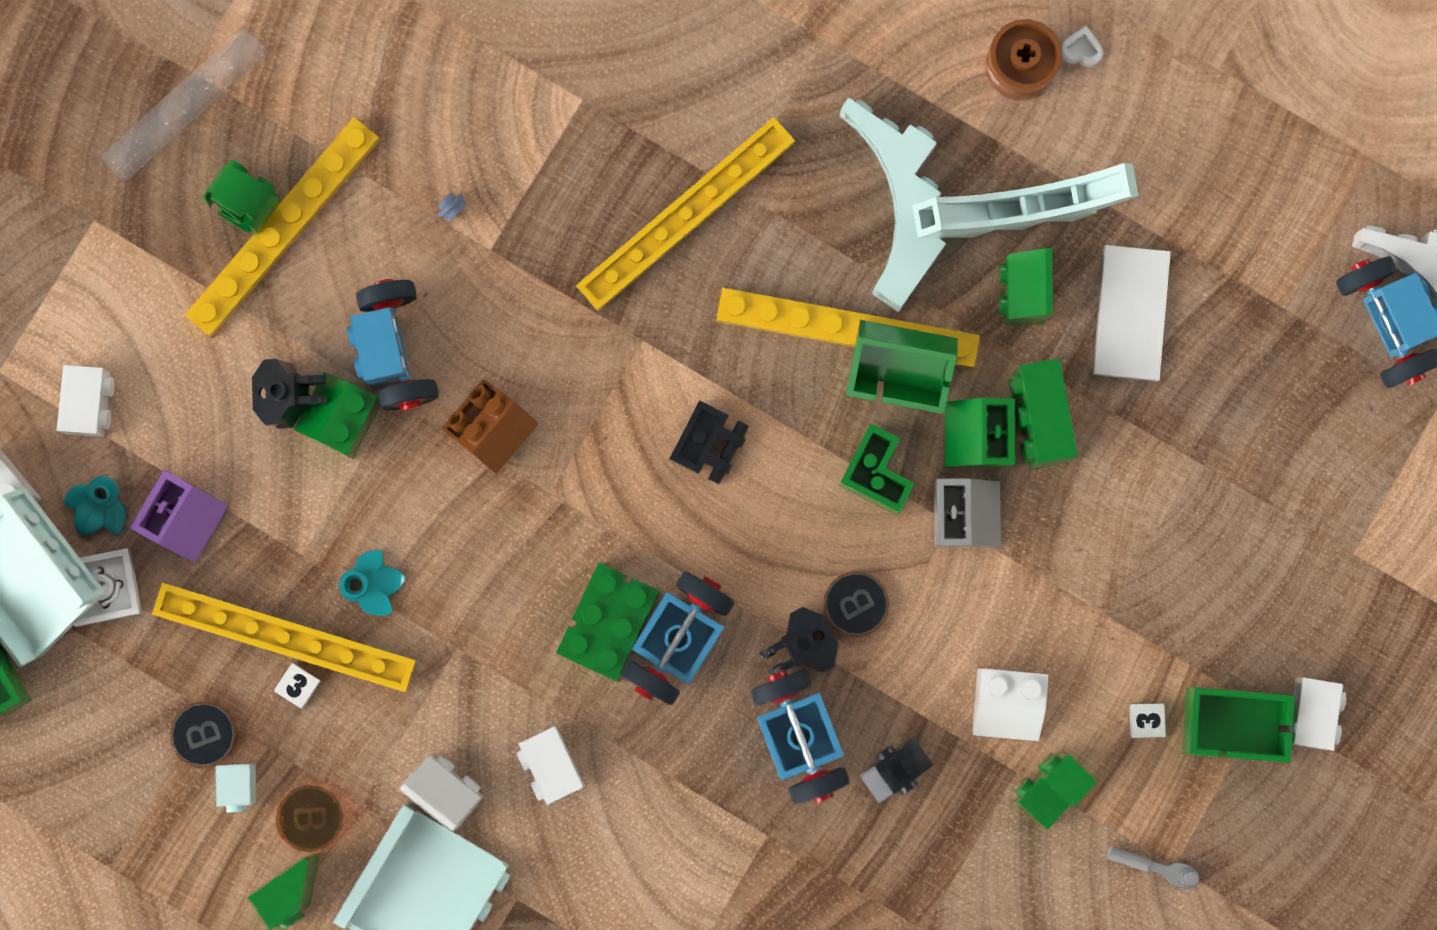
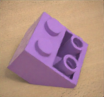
(179, 516)

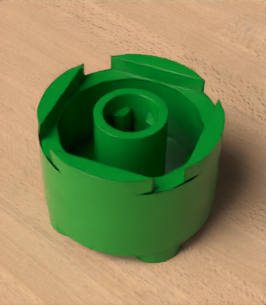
(242, 198)

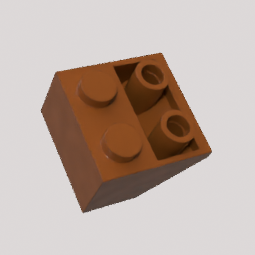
(490, 425)

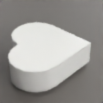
(1082, 48)

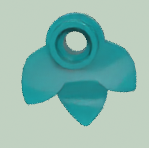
(96, 511)
(377, 583)

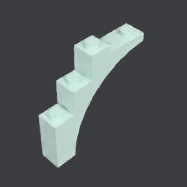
(901, 160)
(1025, 207)

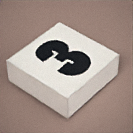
(297, 685)
(1147, 720)

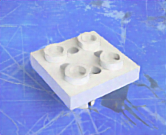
(123, 601)

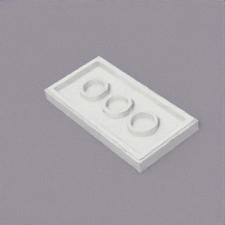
(1131, 313)

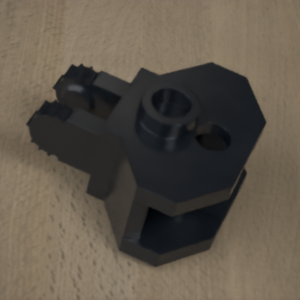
(285, 393)
(800, 644)
(896, 770)

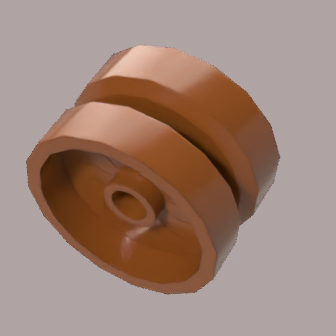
(1023, 40)

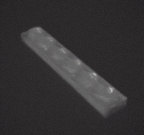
(183, 104)

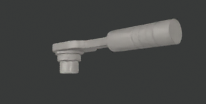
(1175, 873)

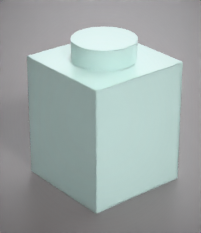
(236, 786)

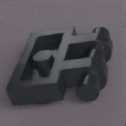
(699, 438)

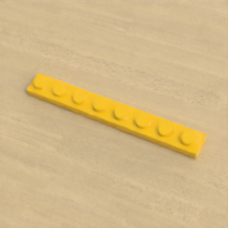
(685, 214)
(282, 227)
(821, 322)
(284, 637)

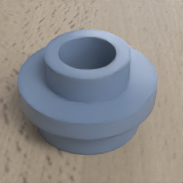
(451, 206)

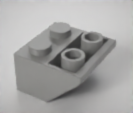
(967, 513)

